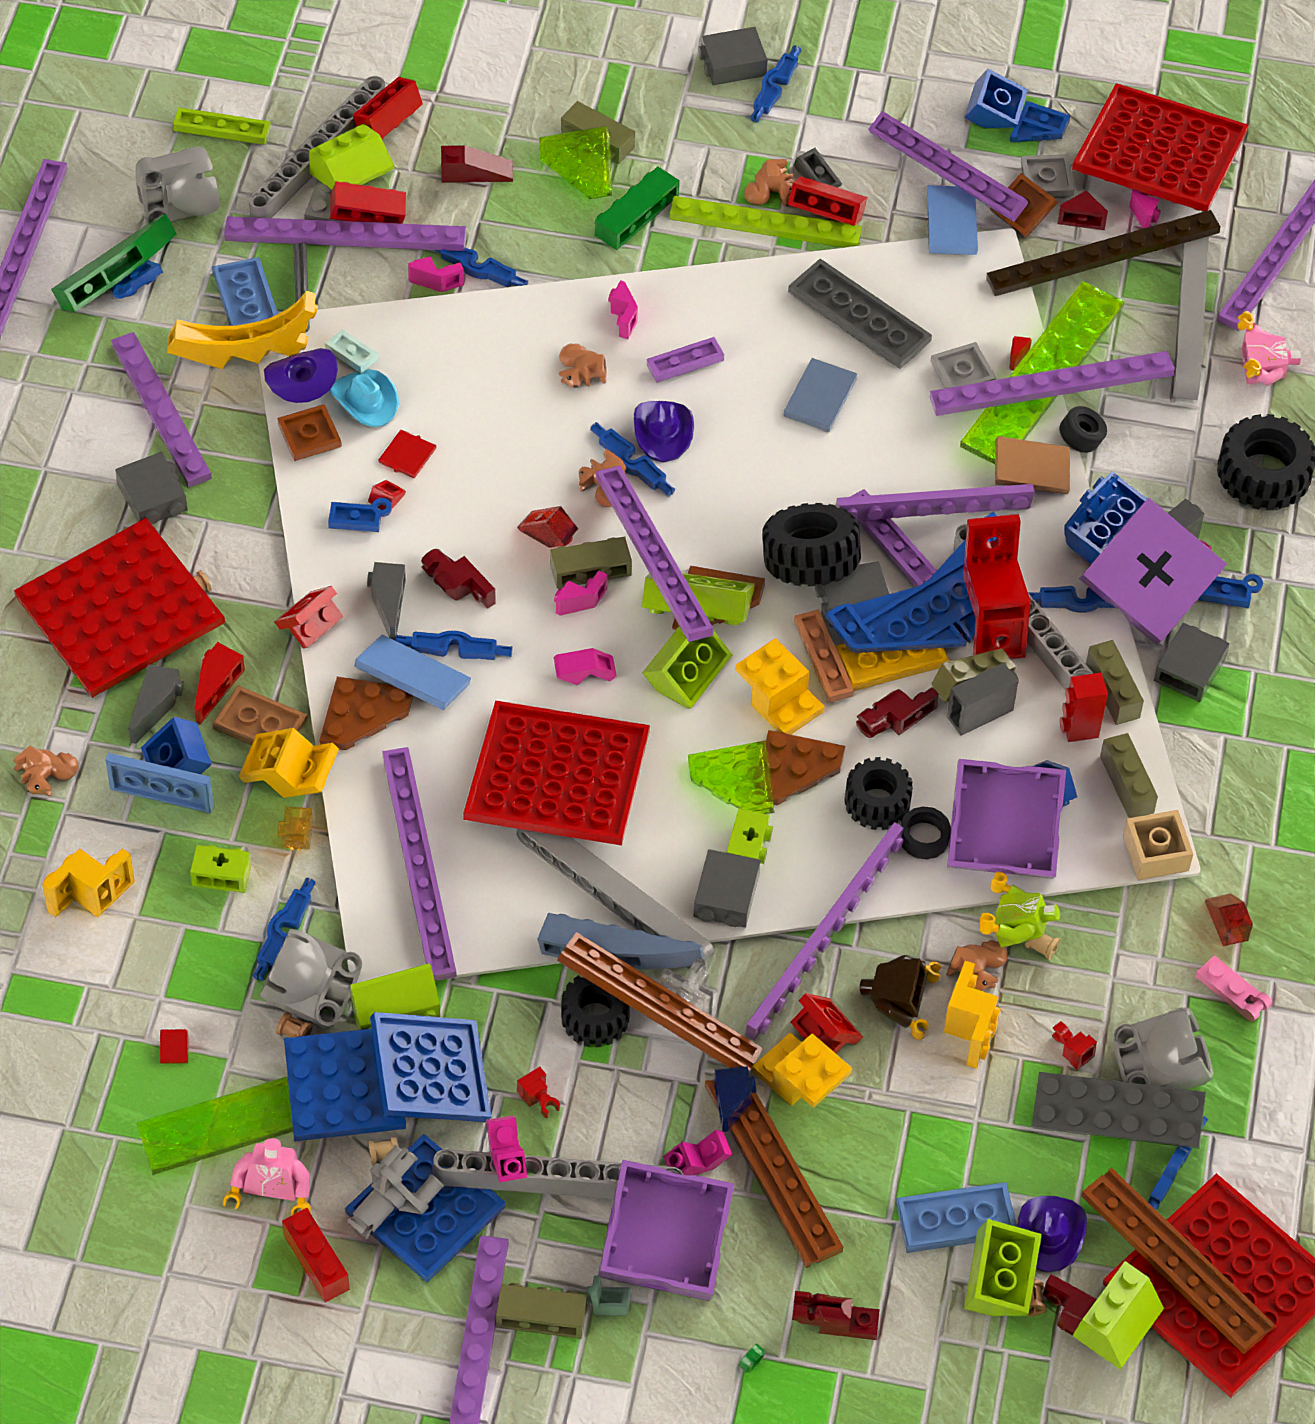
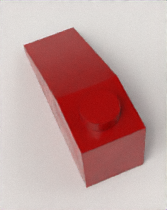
(218, 673)

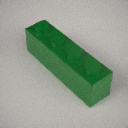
(636, 208)

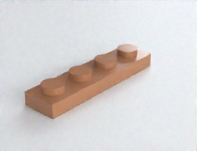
(823, 656)

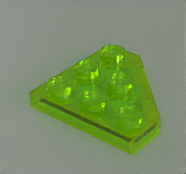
(581, 159)
(736, 775)

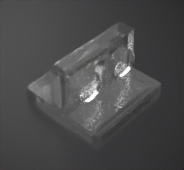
(692, 986)

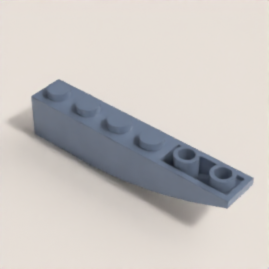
(630, 946)

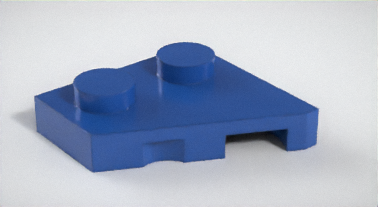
(1039, 124)

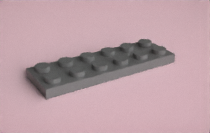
(860, 313)
(1119, 1110)

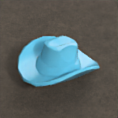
(367, 397)

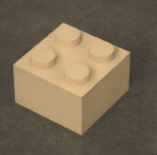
(1157, 844)

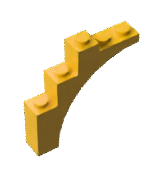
(249, 341)

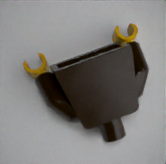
(900, 988)

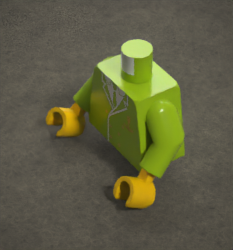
(1019, 914)

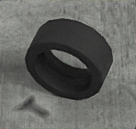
(931, 816)

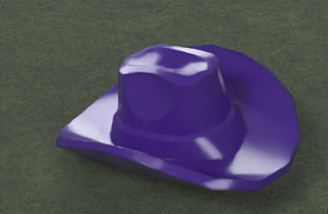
(302, 375)
(663, 429)
(1062, 1230)

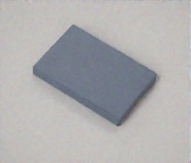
(820, 394)

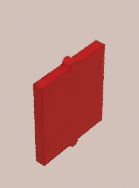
(407, 453)

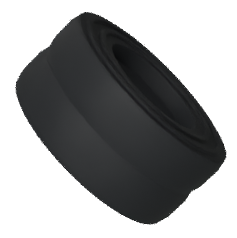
(1093, 425)

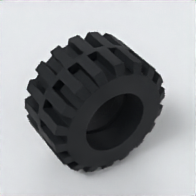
(883, 776)
(592, 1028)

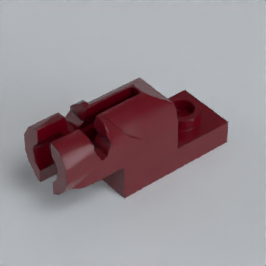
(458, 577)
(896, 712)
(1075, 1302)
(835, 1315)

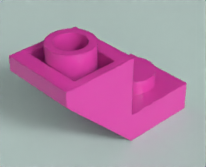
(1144, 208)
(424, 273)
(625, 307)
(577, 598)
(579, 664)
(505, 1148)
(699, 1157)

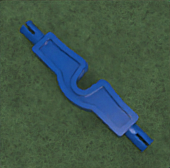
(771, 92)
(489, 269)
(640, 467)
(1067, 598)
(468, 646)
(291, 917)
(1169, 1174)

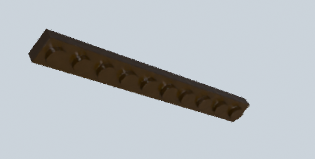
(1102, 253)

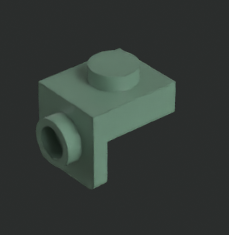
(608, 1300)

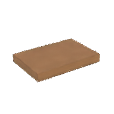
(1032, 463)
(253, 714)

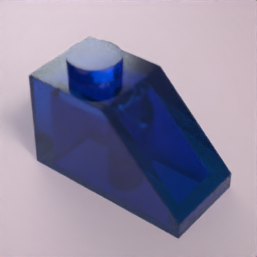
(733, 1094)

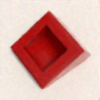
(1019, 349)
(386, 490)
(174, 1046)

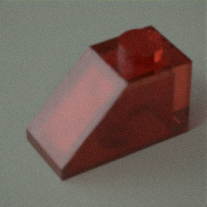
(549, 526)
(1230, 918)

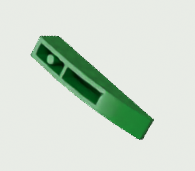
(113, 265)

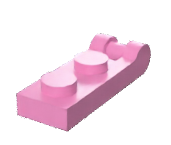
(1233, 988)

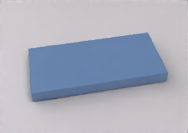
(951, 221)
(244, 291)
(412, 672)
(159, 783)
(952, 1215)

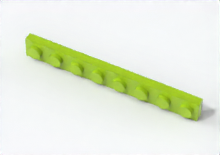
(765, 222)

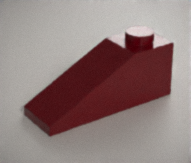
(469, 164)

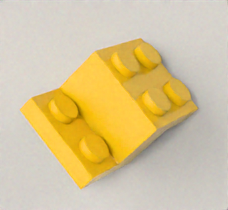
(779, 688)
(288, 763)
(88, 882)
(972, 1015)
(802, 1069)

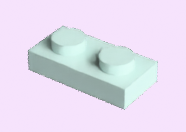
(351, 351)

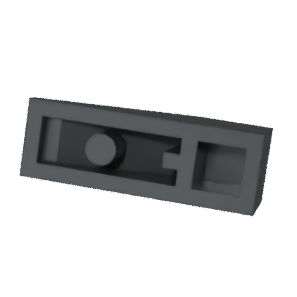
(387, 589)
(155, 699)

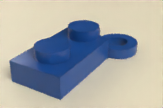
(142, 275)
(358, 516)
(1232, 591)

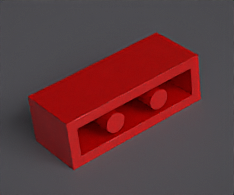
(390, 106)
(827, 200)
(367, 204)
(1084, 707)
(315, 1255)

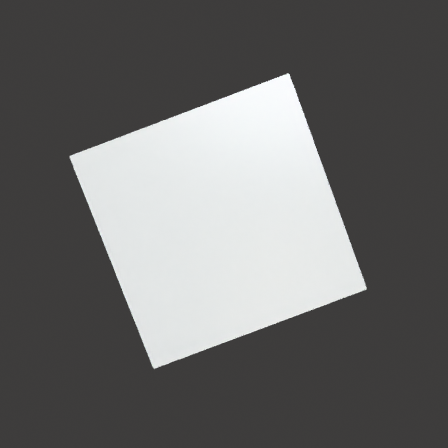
(511, 439)

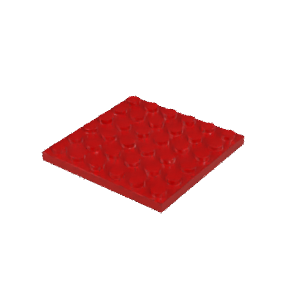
(1160, 147)
(119, 607)
(557, 773)
(1256, 1260)

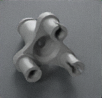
(391, 1194)

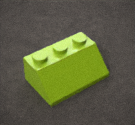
(350, 158)
(687, 668)
(401, 992)
(1002, 1270)
(1120, 1316)

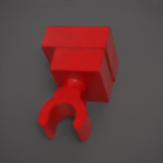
(1076, 1048)
(534, 1089)

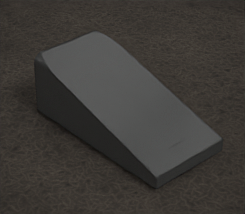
(814, 167)

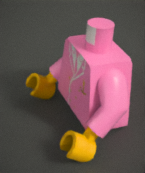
(1264, 353)
(271, 1173)

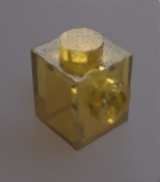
(296, 828)

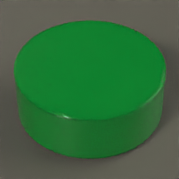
(752, 1358)

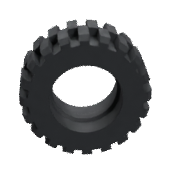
(1263, 486)
(811, 544)

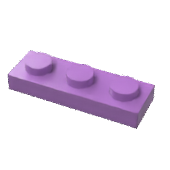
(685, 359)

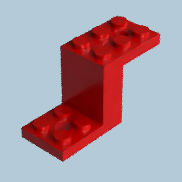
(996, 585)

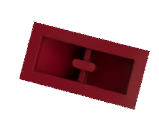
(1083, 212)

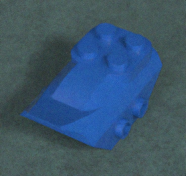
(1101, 516)

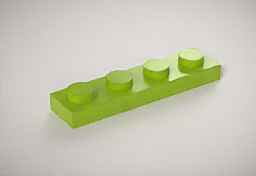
(221, 126)

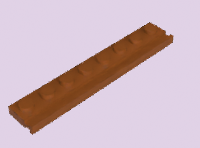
(659, 1003)
(783, 1183)
(1177, 1260)

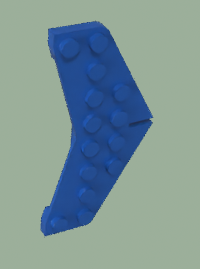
(912, 617)

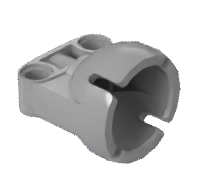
(176, 185)
(310, 978)
(1163, 1051)

